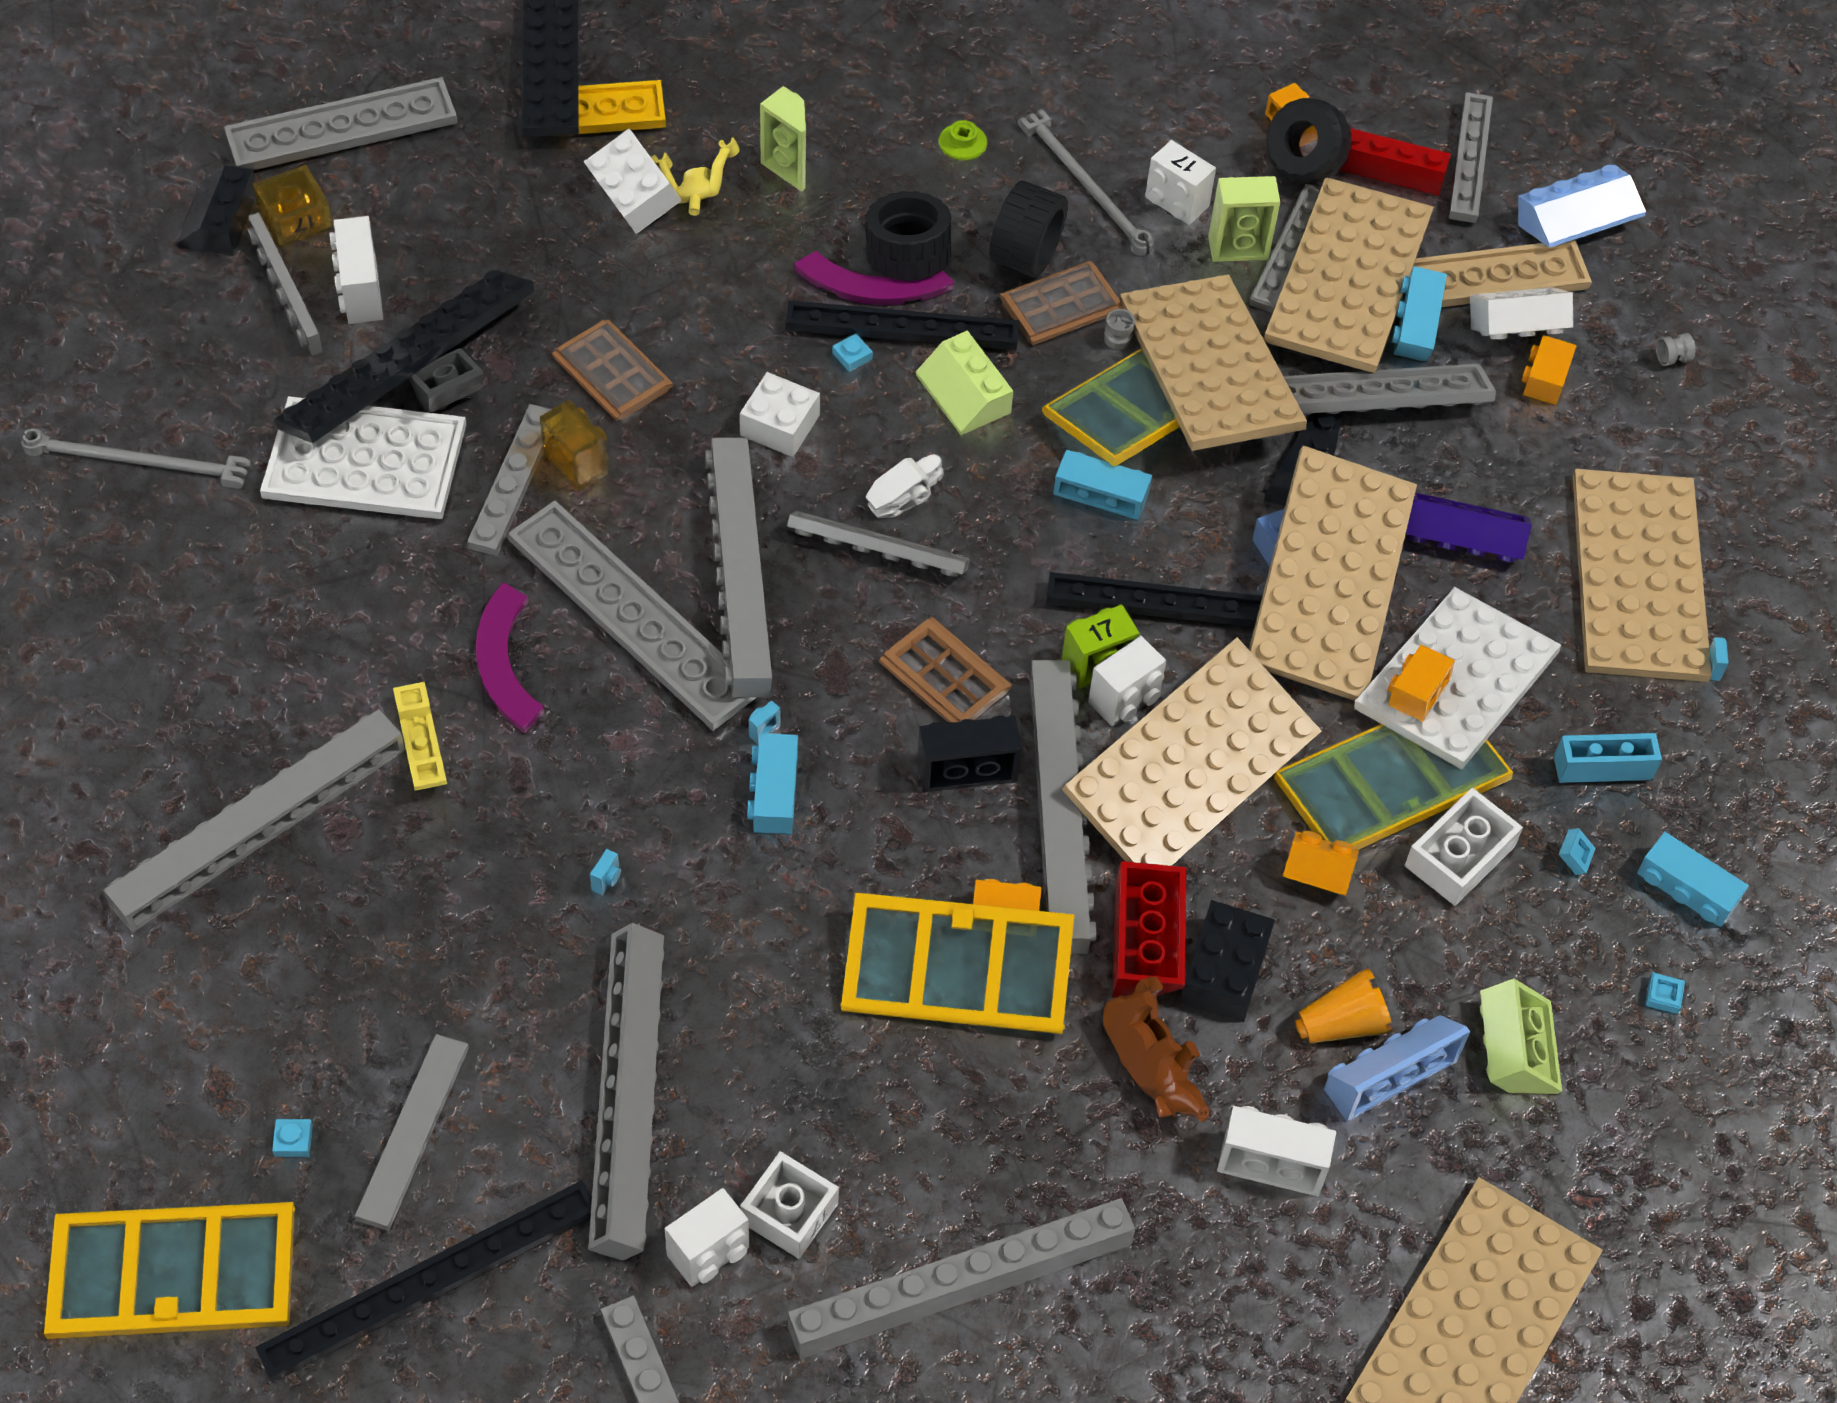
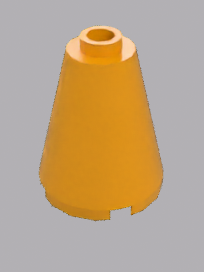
(1346, 1012)

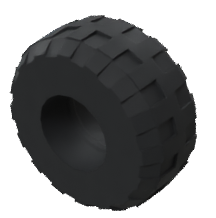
(1285, 134)

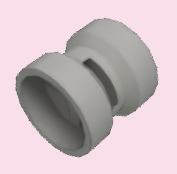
(1119, 328)
(1675, 349)

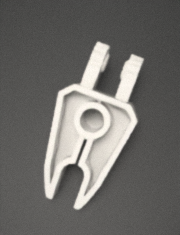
(904, 486)

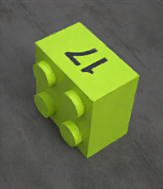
(1096, 639)

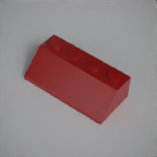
(1396, 162)
(1149, 927)

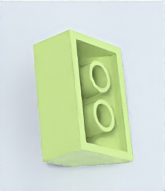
(784, 136)
(965, 384)
(1520, 1039)

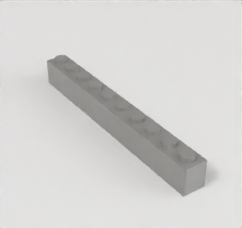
(739, 568)
(1060, 819)
(254, 820)
(627, 1093)
(960, 1278)

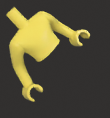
(701, 181)

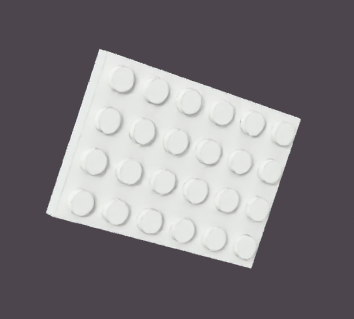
(370, 463)
(1491, 672)

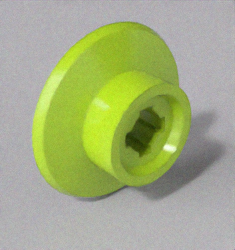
(963, 140)

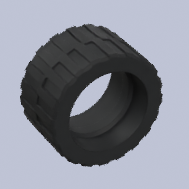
(1028, 228)
(908, 235)

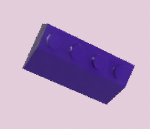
(1468, 526)

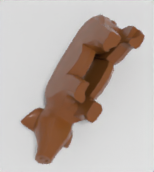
(1152, 1054)

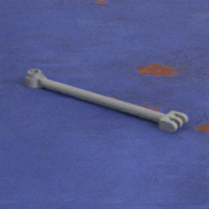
(1039, 124)
(231, 474)

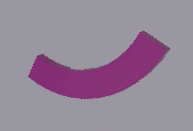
(866, 288)
(494, 661)

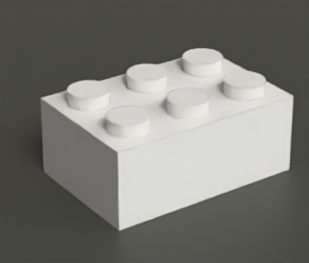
(632, 181)
(357, 269)
(1521, 312)
(1463, 846)
(1276, 1150)

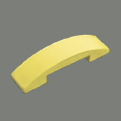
(419, 736)

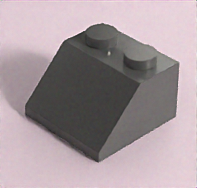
(447, 380)

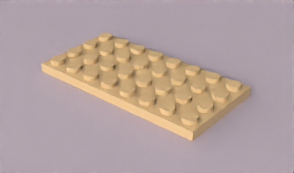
(1348, 275)
(1212, 363)
(1332, 573)
(1640, 576)
(1192, 759)
(1480, 1307)

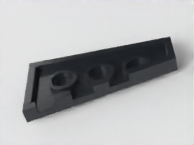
(1321, 435)

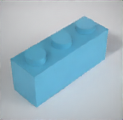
(1418, 313)
(1102, 485)
(1607, 757)
(773, 783)
(1692, 879)

